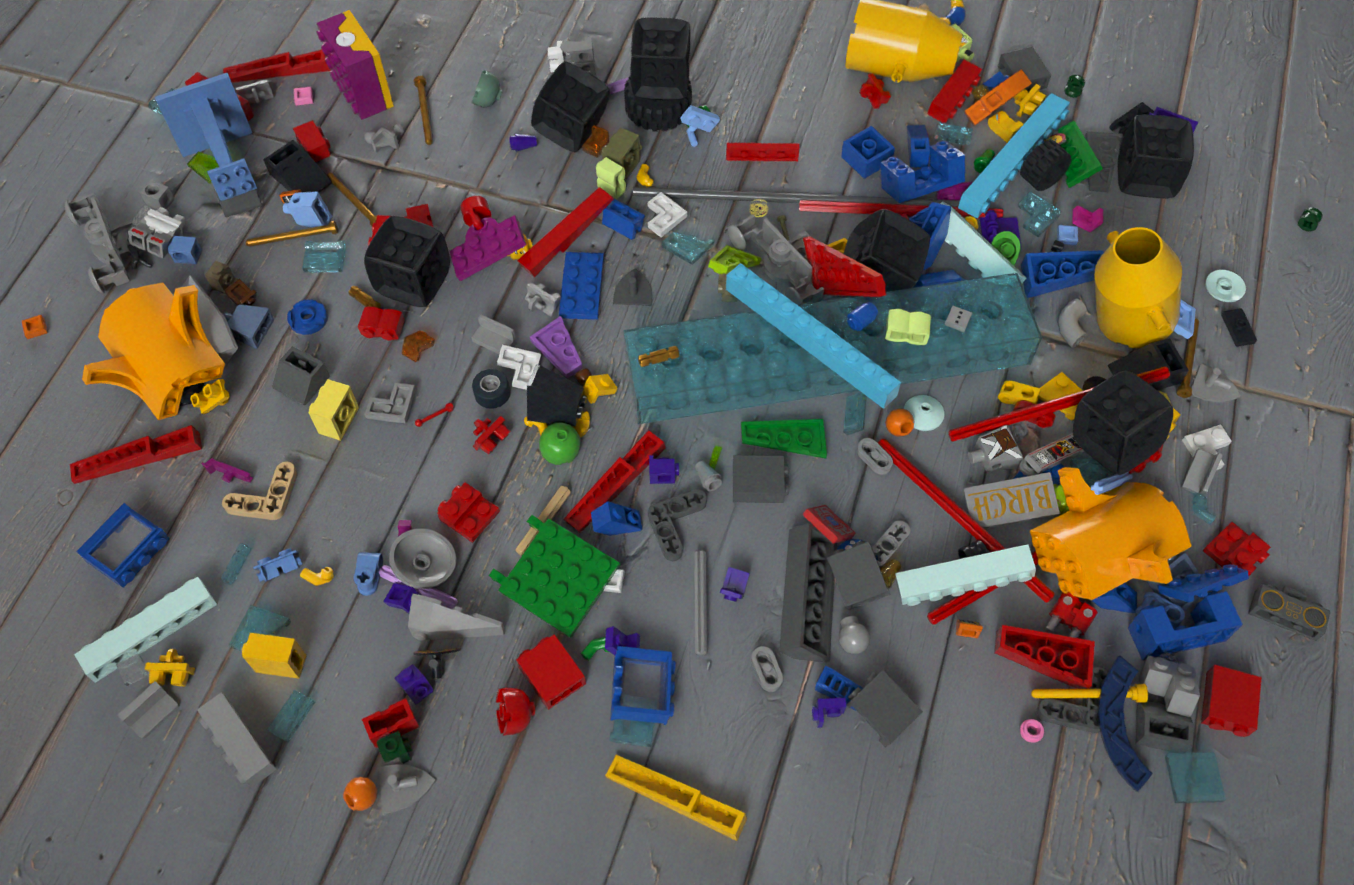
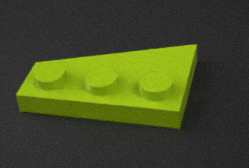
(731, 257)

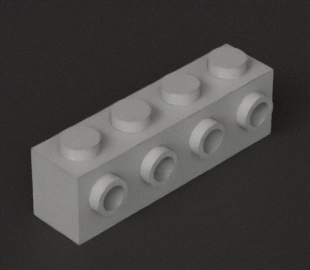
(236, 740)

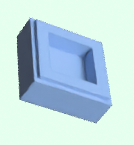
(1067, 234)

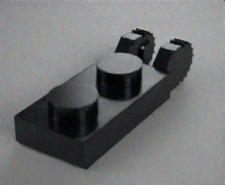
(1124, 120)

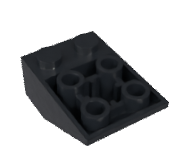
(296, 169)
(1152, 357)

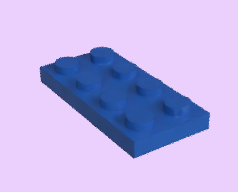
(581, 285)

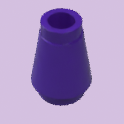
(521, 142)

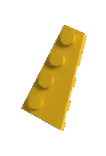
(1059, 387)

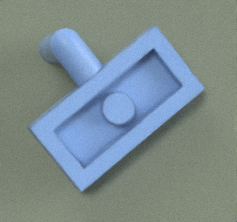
(698, 119)

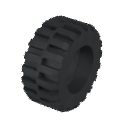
(655, 113)

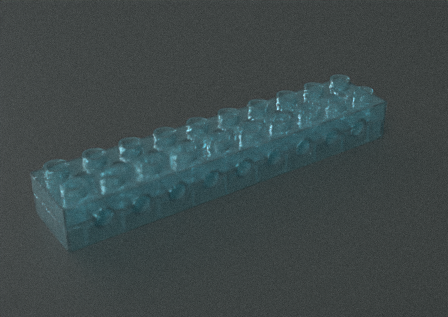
(751, 363)

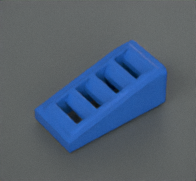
(835, 677)

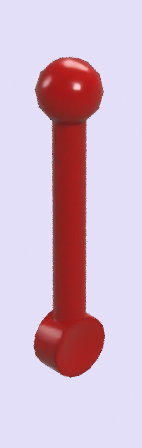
(449, 407)

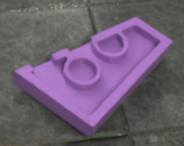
(557, 347)

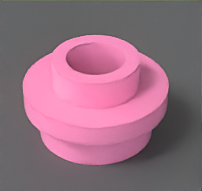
(1036, 726)

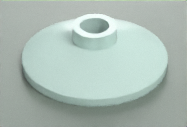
(1225, 285)
(923, 419)

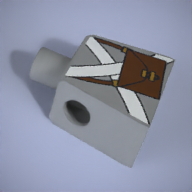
(996, 451)

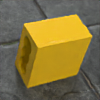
(274, 655)

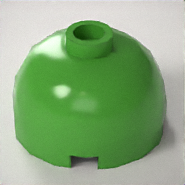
(559, 443)

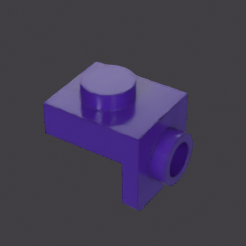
(735, 584)
(414, 684)

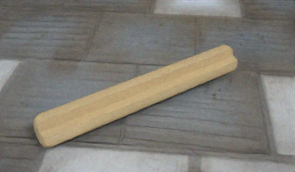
(548, 512)

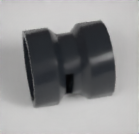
(976, 548)

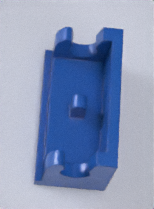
(622, 219)

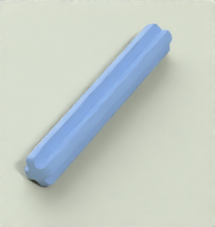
(1110, 483)

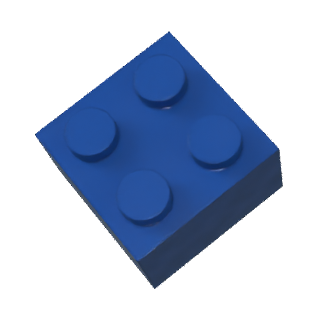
(866, 151)

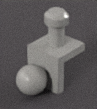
(384, 137)

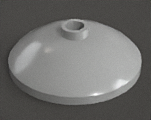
(423, 548)

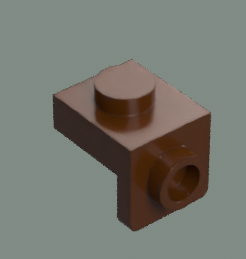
(241, 294)

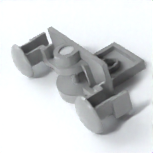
(107, 243)
(781, 258)

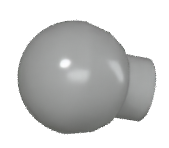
(853, 636)

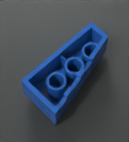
(1057, 270)

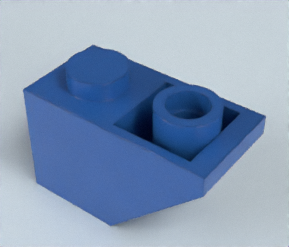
(615, 519)

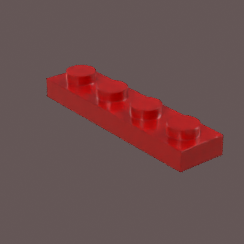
(762, 152)

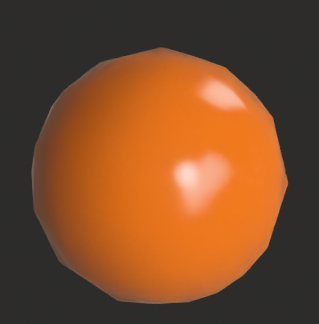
(900, 422)
(360, 793)

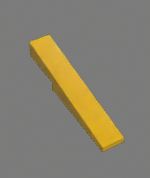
(677, 797)

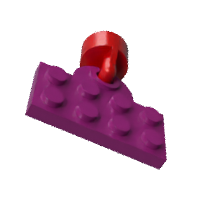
(485, 239)

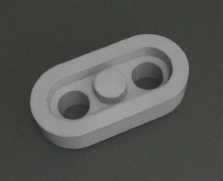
(876, 456)
(768, 669)

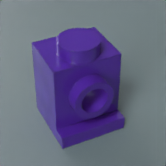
(662, 470)

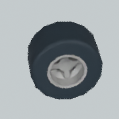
(491, 388)

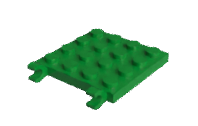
(557, 576)

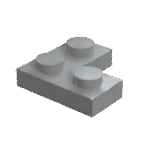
(396, 408)

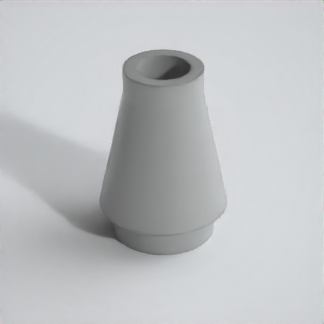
(709, 477)

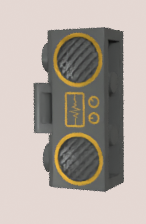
(1290, 611)

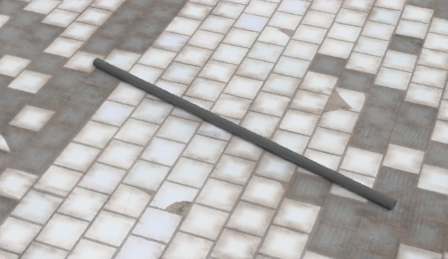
(775, 197)

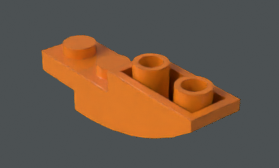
(997, 97)

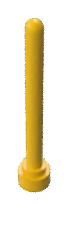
(1137, 692)

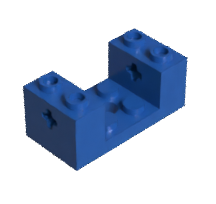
(904, 183)
(1213, 619)

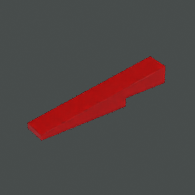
(278, 66)
(565, 232)
(136, 454)
(615, 480)

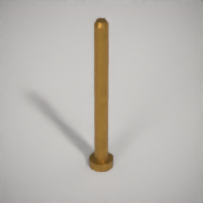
(420, 83)
(352, 198)
(332, 227)
(1185, 390)

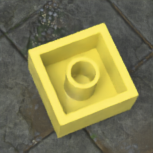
(333, 409)

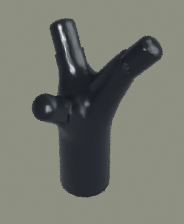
(137, 257)

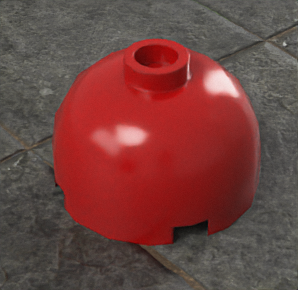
(513, 711)

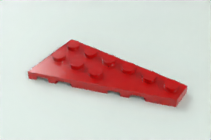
(840, 273)

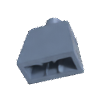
(249, 324)

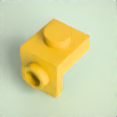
(597, 386)

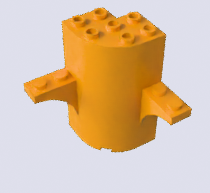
(155, 347)
(1109, 537)

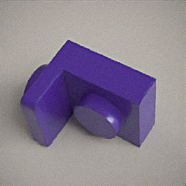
(400, 596)
(616, 638)
(831, 706)

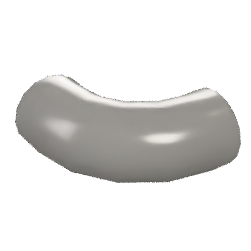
(1069, 322)

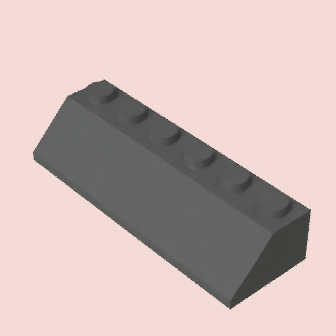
(807, 596)

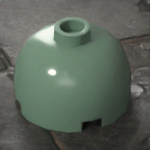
(487, 90)

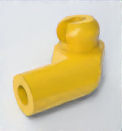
(320, 578)

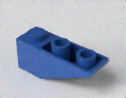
(918, 145)

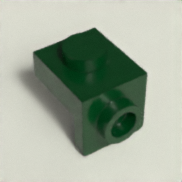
(394, 747)

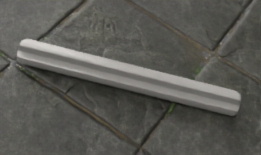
(700, 603)

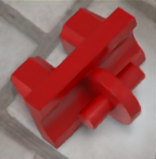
(874, 91)
(483, 441)

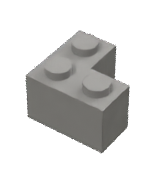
(1173, 682)

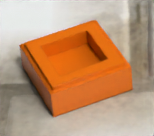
(34, 326)

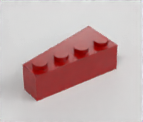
(1050, 654)

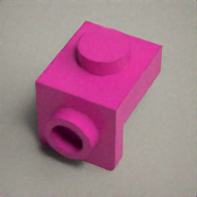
(1087, 219)

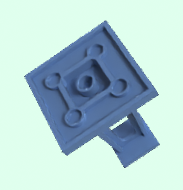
(206, 118)

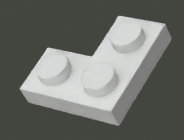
(668, 215)
(520, 360)
(1208, 441)

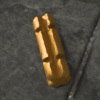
(363, 297)
(658, 356)

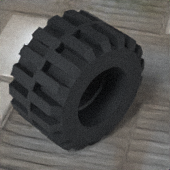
(1045, 165)

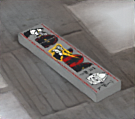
(1053, 453)

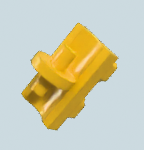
(1026, 100)
(211, 396)
(179, 671)

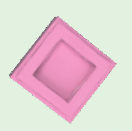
(303, 96)

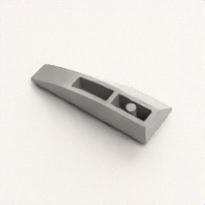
(214, 323)

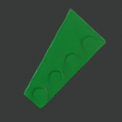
(1084, 161)
(793, 436)

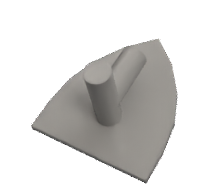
(1213, 385)
(402, 786)

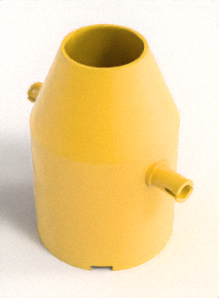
(901, 42)
(1137, 288)

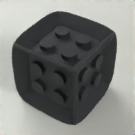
(660, 58)
(569, 106)
(1155, 156)
(890, 248)
(407, 261)
(1122, 422)

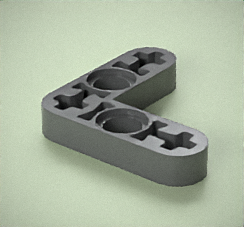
(669, 515)
(1084, 713)

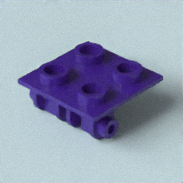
(992, 225)

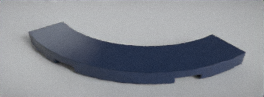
(1113, 724)

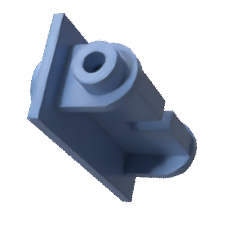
(286, 561)

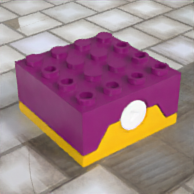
(354, 64)

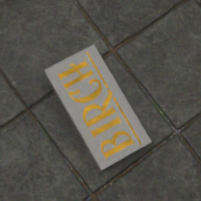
(1012, 501)

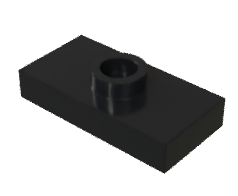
(1239, 327)

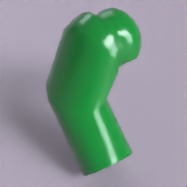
(593, 647)

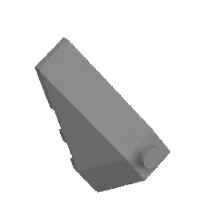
(435, 622)

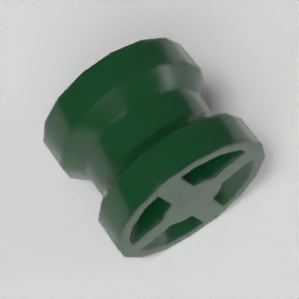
(1074, 86)
(1310, 219)

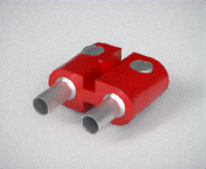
(1073, 613)

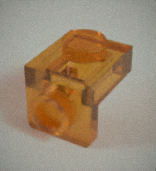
(596, 141)
(415, 344)

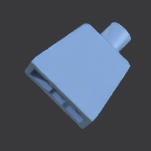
(308, 209)

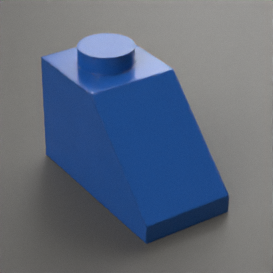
(1119, 599)

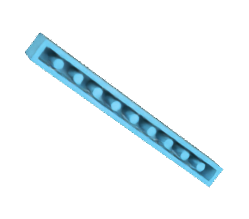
(1012, 156)
(813, 336)

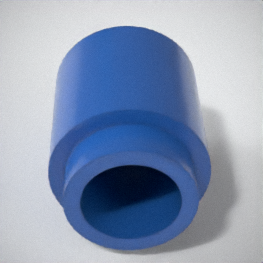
(862, 316)

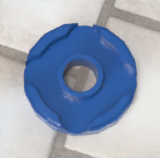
(311, 325)

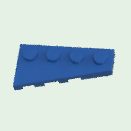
(1200, 584)

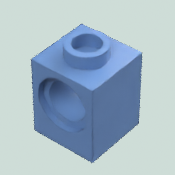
(184, 249)

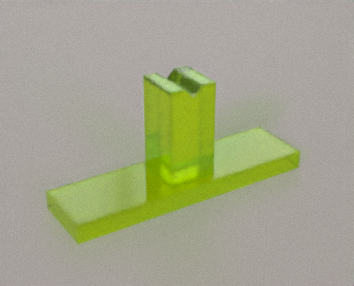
(715, 456)

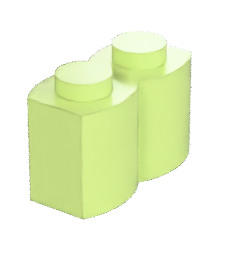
(611, 177)
(908, 327)

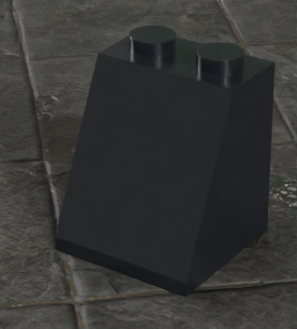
(554, 398)

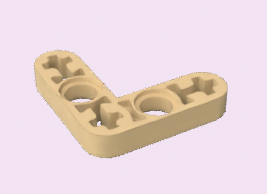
(265, 503)

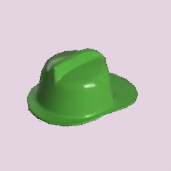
(1008, 245)

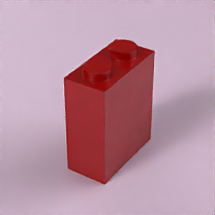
(550, 671)
(1231, 701)

